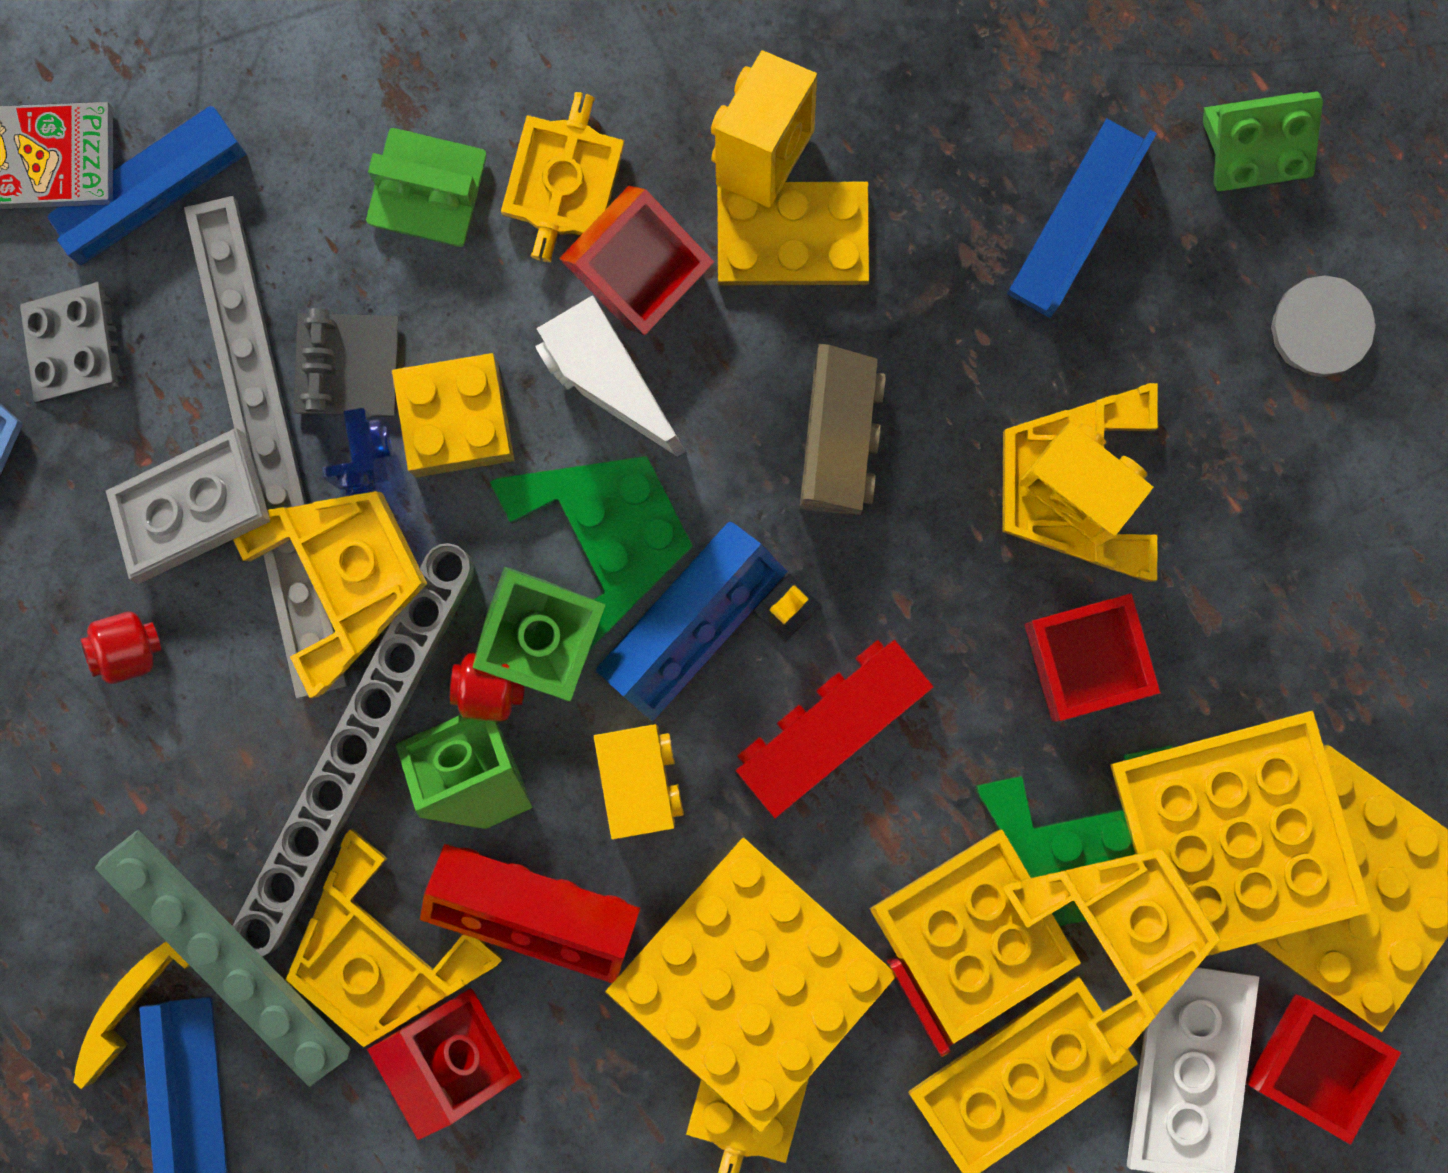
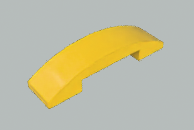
(101, 1041)

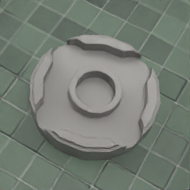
(1323, 326)

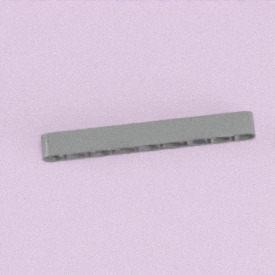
(333, 766)

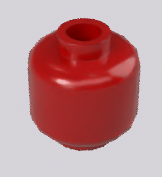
(120, 647)
(483, 694)

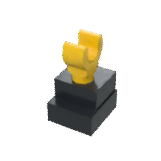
(787, 608)

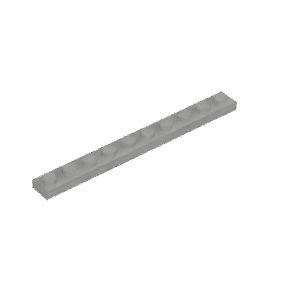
(257, 410)

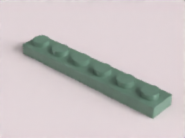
(222, 958)

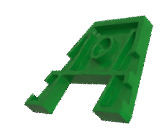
(618, 519)
(1060, 844)

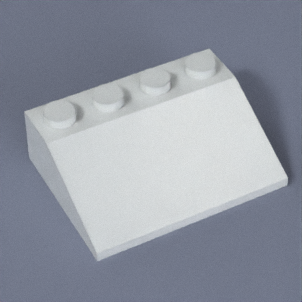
(588, 354)

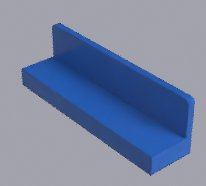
(149, 185)
(1079, 217)
(691, 620)
(183, 1086)

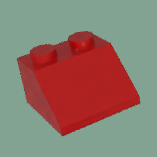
(444, 1064)

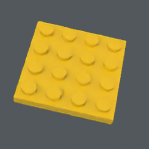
(1249, 829)
(1403, 861)
(751, 984)

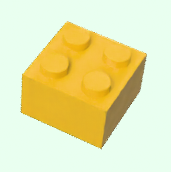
(764, 127)
(453, 415)
(1087, 483)
(637, 781)

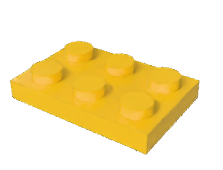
(805, 238)

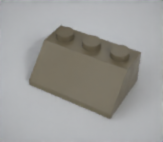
(841, 432)

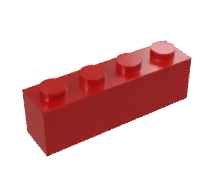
(834, 727)
(529, 913)

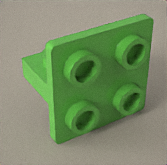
(1264, 139)
(425, 187)

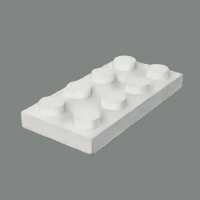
(1194, 1076)

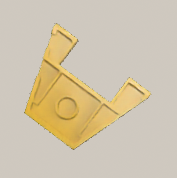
(1036, 522)
(356, 567)
(1142, 921)
(360, 968)

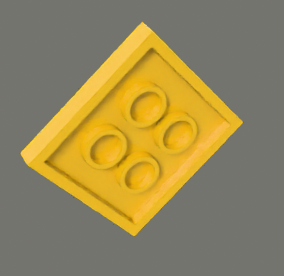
(968, 941)

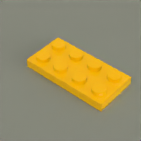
(1019, 1079)

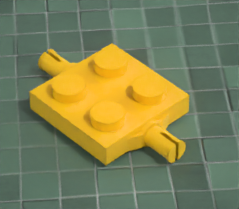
(562, 176)
(719, 1123)

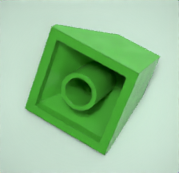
(538, 633)
(463, 774)

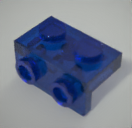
(368, 449)

